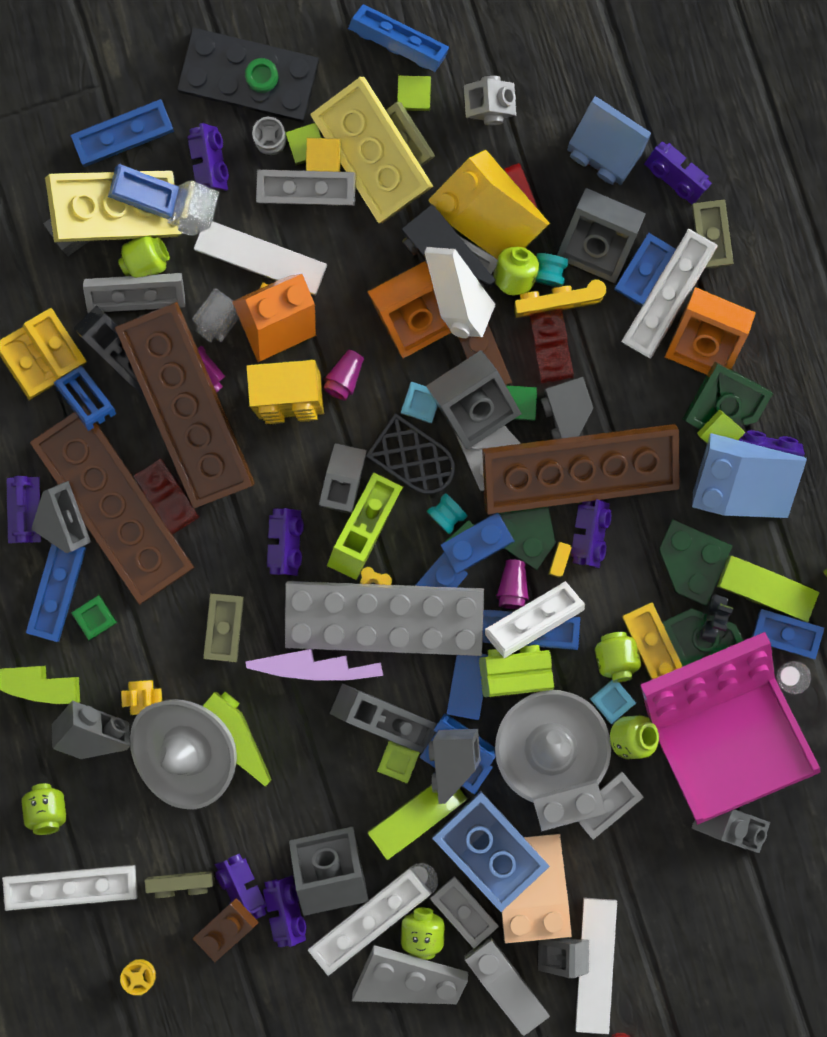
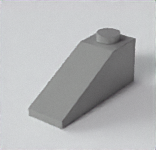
(506, 986)

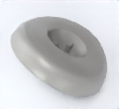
(551, 743)
(183, 753)

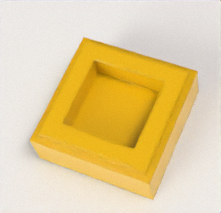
(323, 154)
(560, 560)

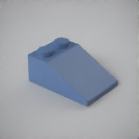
(608, 142)
(746, 479)
(490, 851)

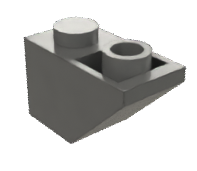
(568, 406)
(342, 478)
(89, 732)
(455, 758)
(737, 829)

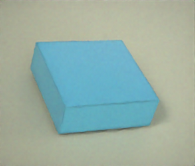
(419, 403)
(612, 701)

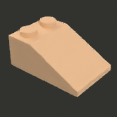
(543, 906)

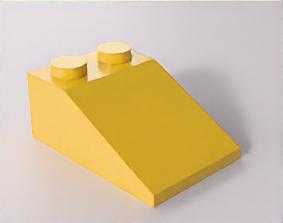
(488, 206)

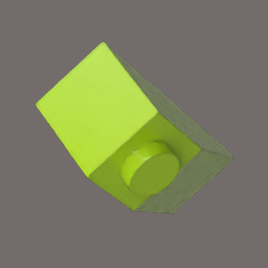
(364, 526)
(248, 755)

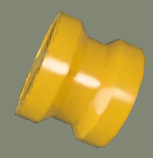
(134, 982)

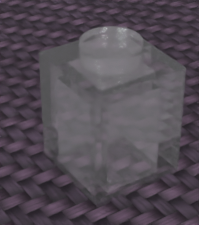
(194, 208)
(215, 317)

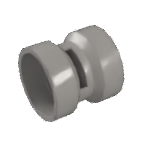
(266, 130)

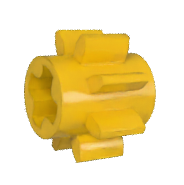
(140, 696)

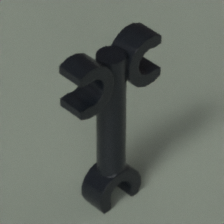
(716, 618)

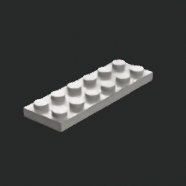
(384, 618)

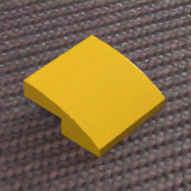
(40, 353)

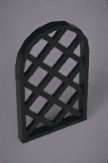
(382, 436)

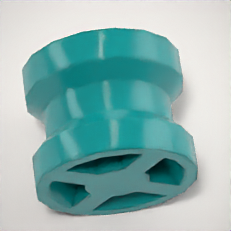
(551, 269)
(447, 513)

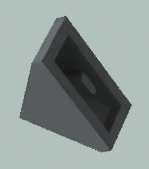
(60, 519)
(564, 957)

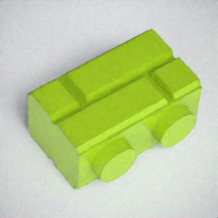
(517, 672)

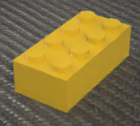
(285, 391)

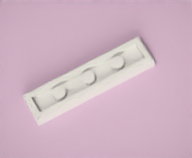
(258, 255)
(669, 293)
(70, 887)
(369, 921)
(596, 986)

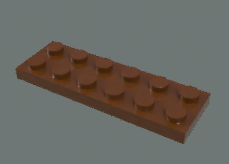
(185, 405)
(581, 468)
(113, 507)

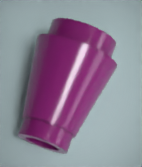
(344, 375)
(513, 585)

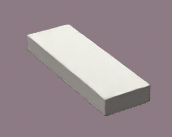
(534, 619)

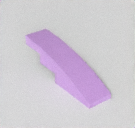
(302, 666)

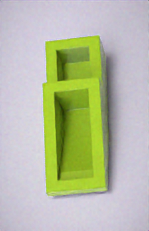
(767, 589)
(32, 685)
(412, 820)

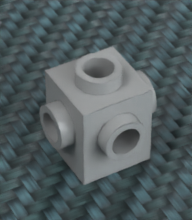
(490, 100)

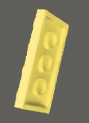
(373, 149)
(86, 213)

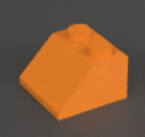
(410, 310)
(277, 316)
(709, 332)

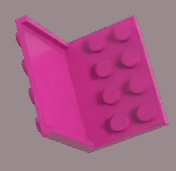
(728, 729)

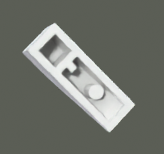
(458, 293)

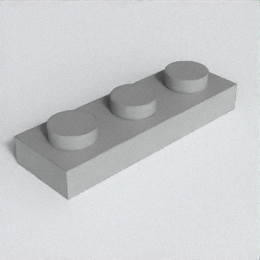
(306, 187)
(134, 293)

